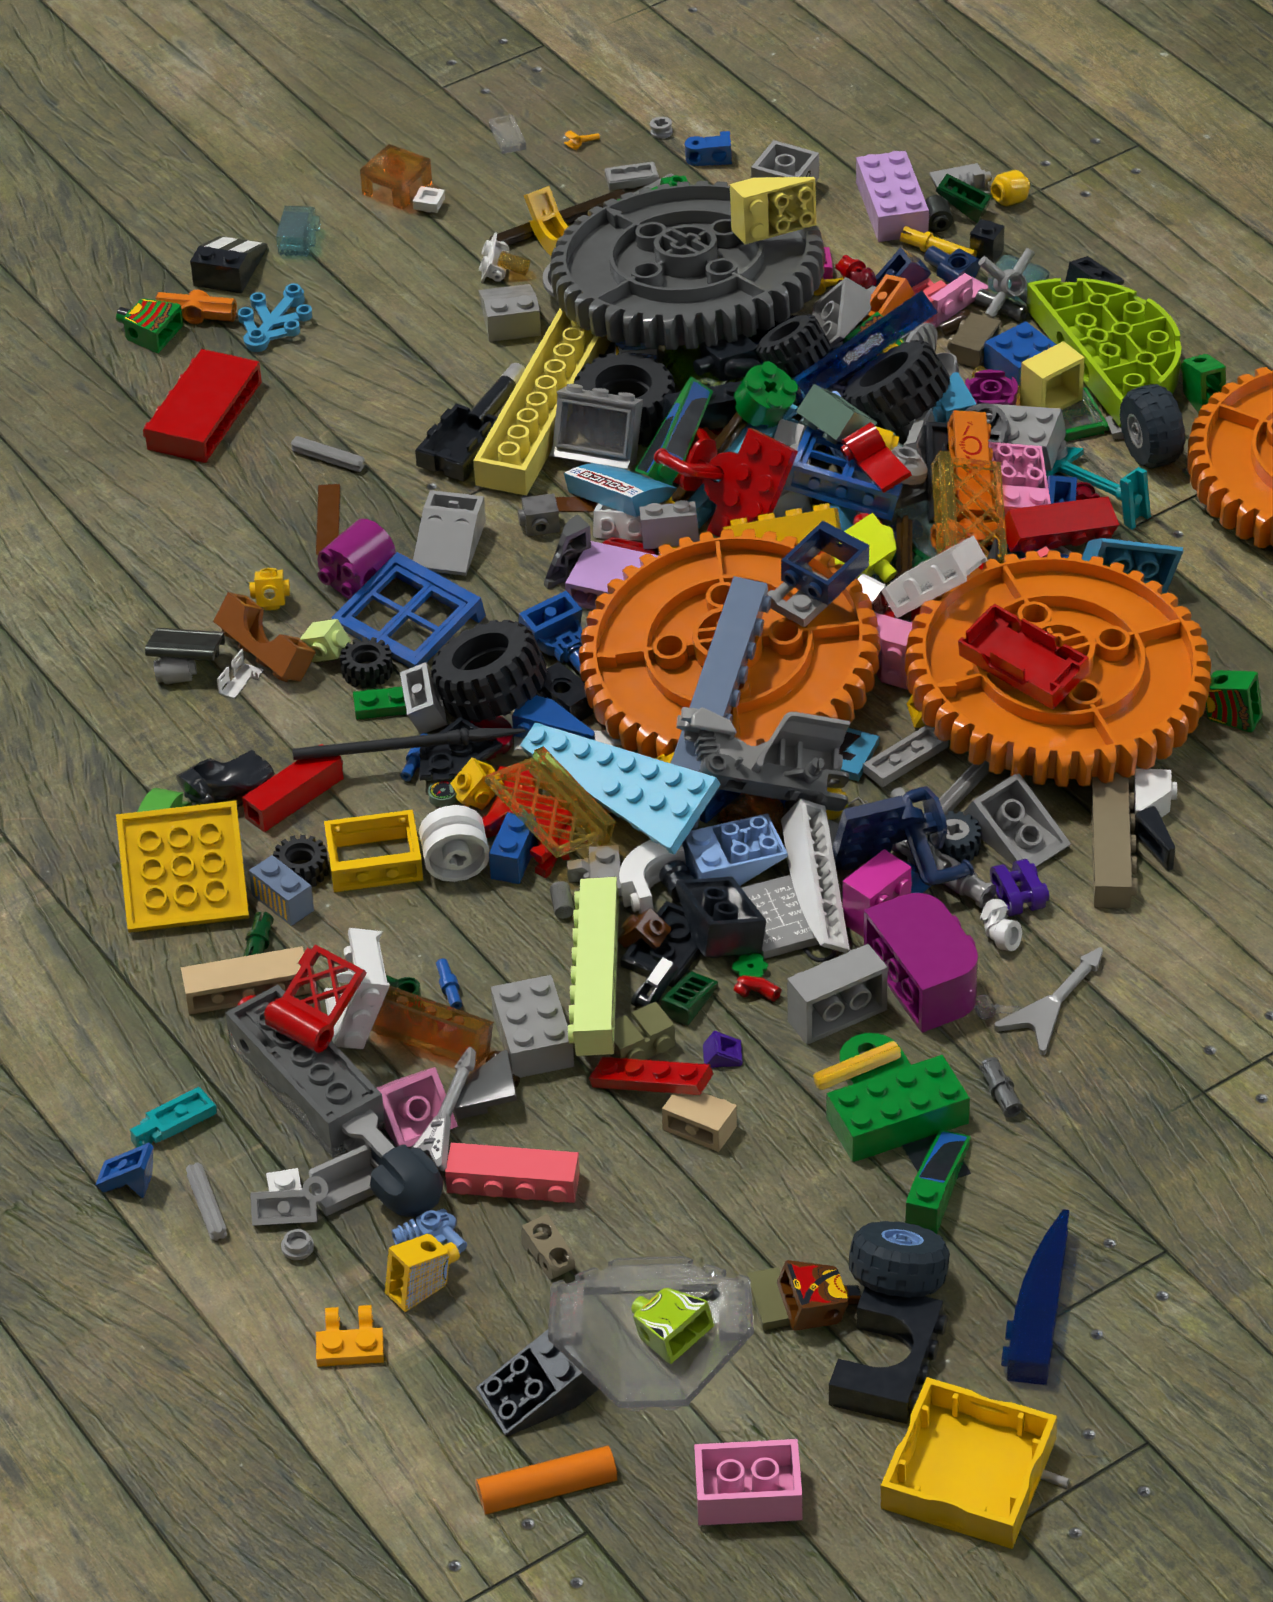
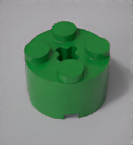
(765, 395)

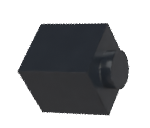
(987, 239)

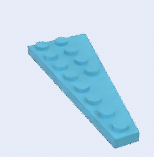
(642, 790)

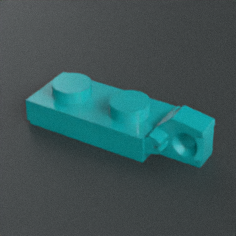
(173, 1117)

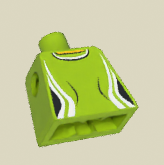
(671, 1322)

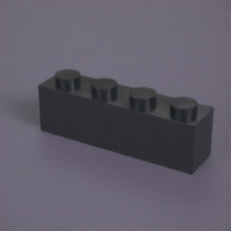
(719, 409)

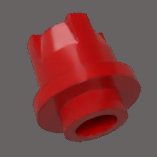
(848, 264)

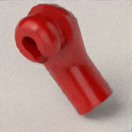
(758, 984)

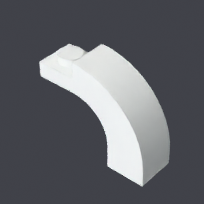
(641, 871)

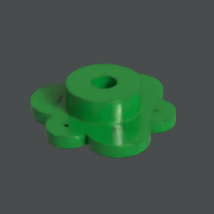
(750, 965)

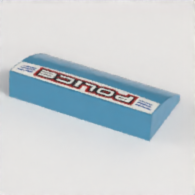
(616, 487)

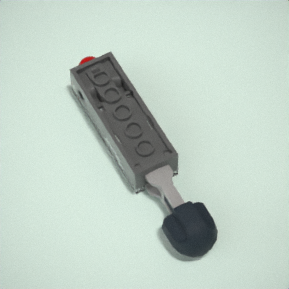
(333, 1105)

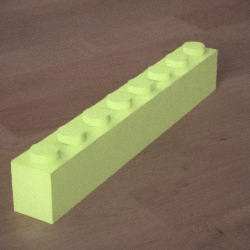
(594, 967)

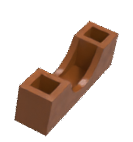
(243, 620)

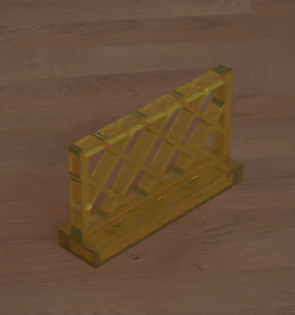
(946, 502)
(567, 795)

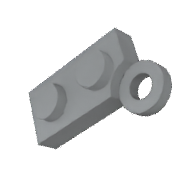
(287, 1205)

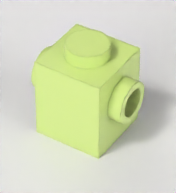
(326, 639)

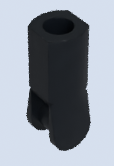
(657, 982)

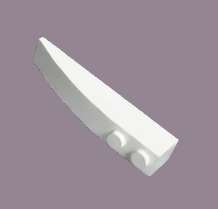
(815, 873)

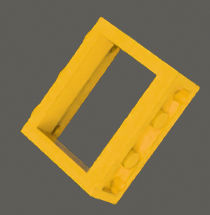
(373, 870)

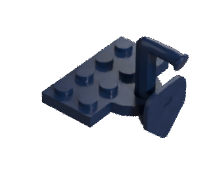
(880, 824)

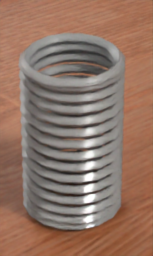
(564, 898)

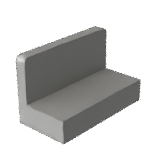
(346, 1178)

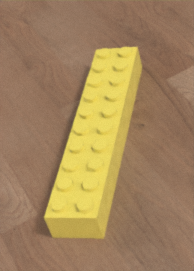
(526, 424)

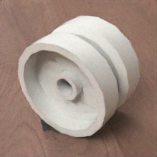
(454, 843)

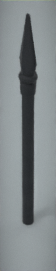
(451, 738)

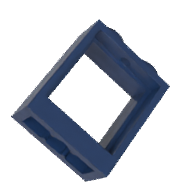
(825, 538)

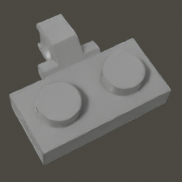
(602, 863)

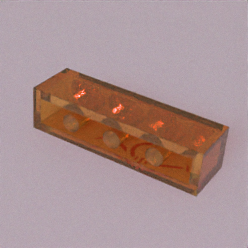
(432, 1026)

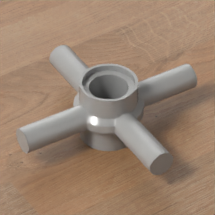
(1001, 280)

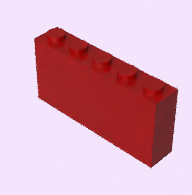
(202, 405)

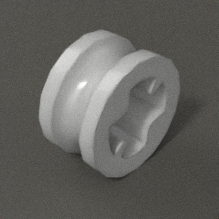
(661, 127)

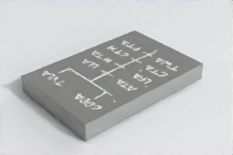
(785, 922)

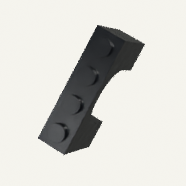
(892, 1389)

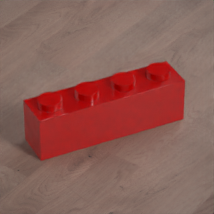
(1060, 524)

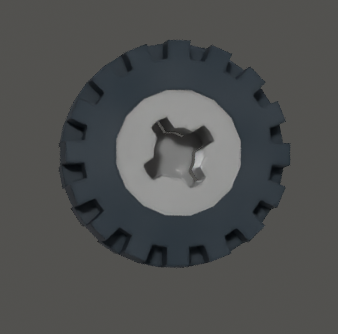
(962, 837)

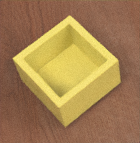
(1052, 378)

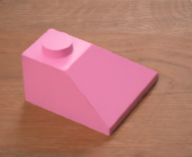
(412, 1105)

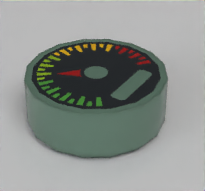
(442, 793)

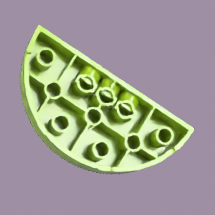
(1118, 333)

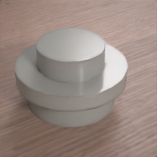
(297, 1244)

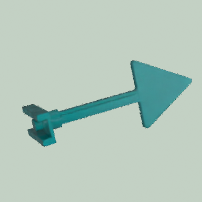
(1132, 489)

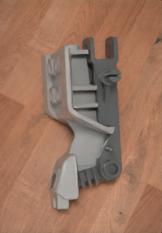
(788, 767)

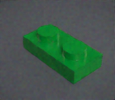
(379, 703)

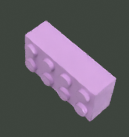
(891, 194)

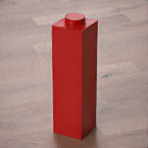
(291, 790)

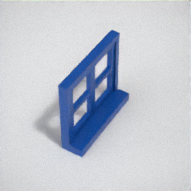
(836, 487)
(430, 584)

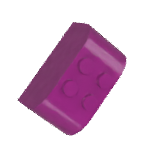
(926, 957)

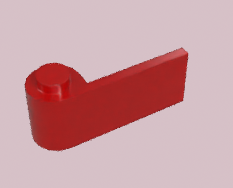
(874, 457)

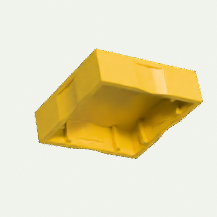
(969, 1463)

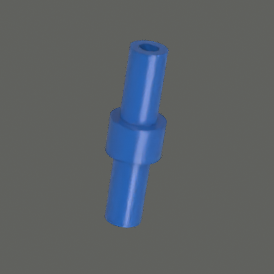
(412, 763)
(449, 984)

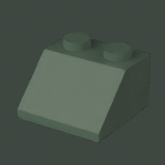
(831, 414)

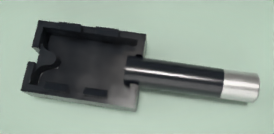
(462, 431)

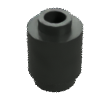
(939, 213)

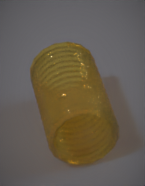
(514, 263)

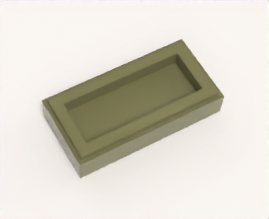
(768, 1298)

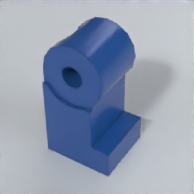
(709, 150)

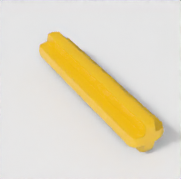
(857, 1065)

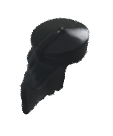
(218, 781)

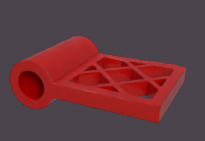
(300, 1020)

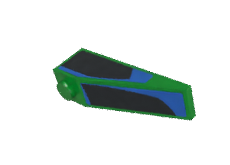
(676, 431)
(936, 1180)

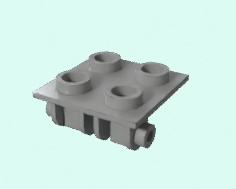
(969, 174)

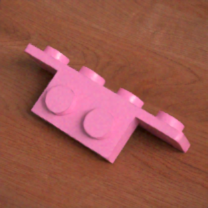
(955, 297)

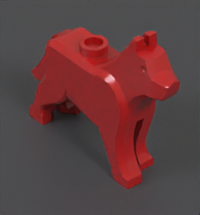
(497, 814)

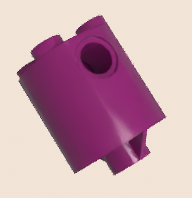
(354, 556)

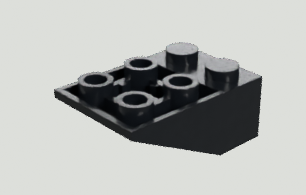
(534, 1387)

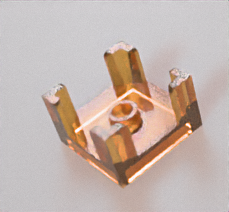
(397, 171)

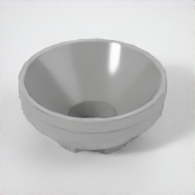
(914, 464)

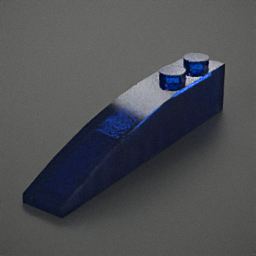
(865, 345)
(1036, 1309)

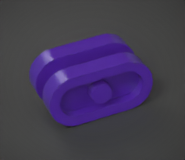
(1019, 886)

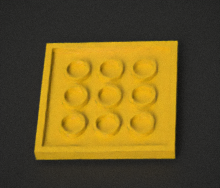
(182, 866)

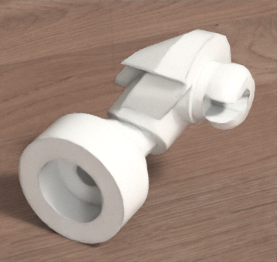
(1004, 932)

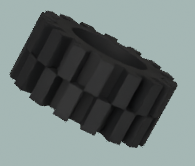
(369, 673)
(304, 849)

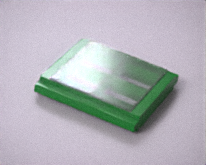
(1084, 419)

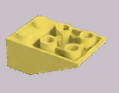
(772, 206)

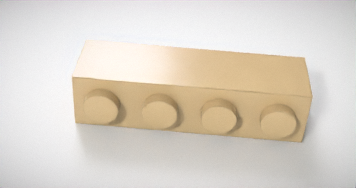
(227, 981)

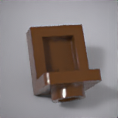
(645, 926)

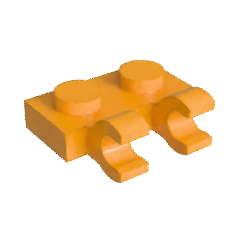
(349, 1346)

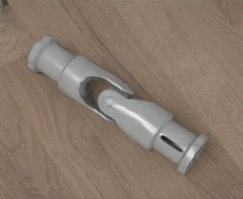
(969, 885)

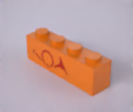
(969, 439)

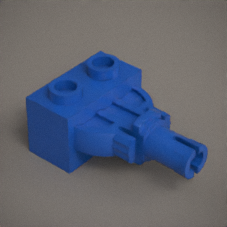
(556, 627)

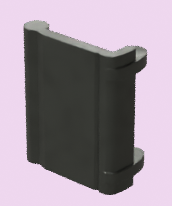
(185, 644)

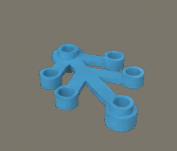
(258, 338)

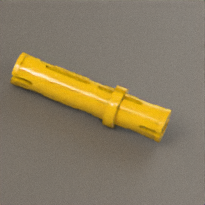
(927, 239)

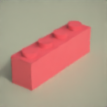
(512, 1172)

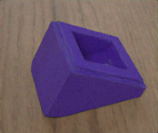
(722, 1051)

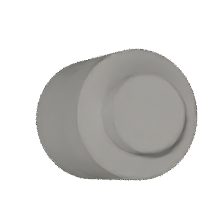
(174, 670)

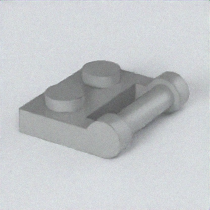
(800, 606)

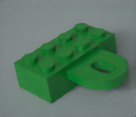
(894, 1101)

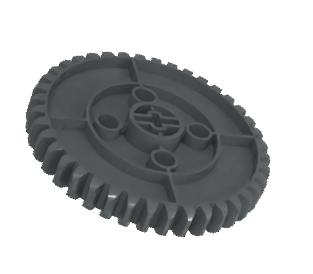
(676, 274)

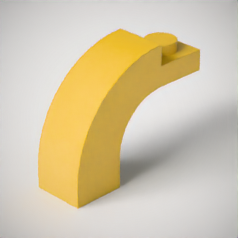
(547, 220)

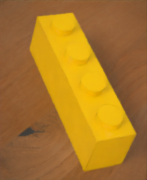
(793, 524)

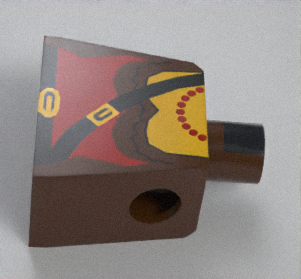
(814, 1294)

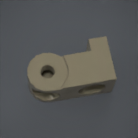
(547, 1247)

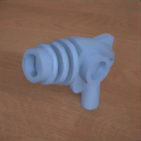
(432, 1222)

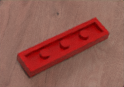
(651, 1075)

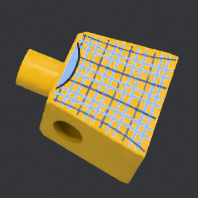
(418, 1269)

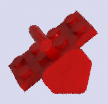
(749, 478)

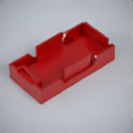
(1023, 656)

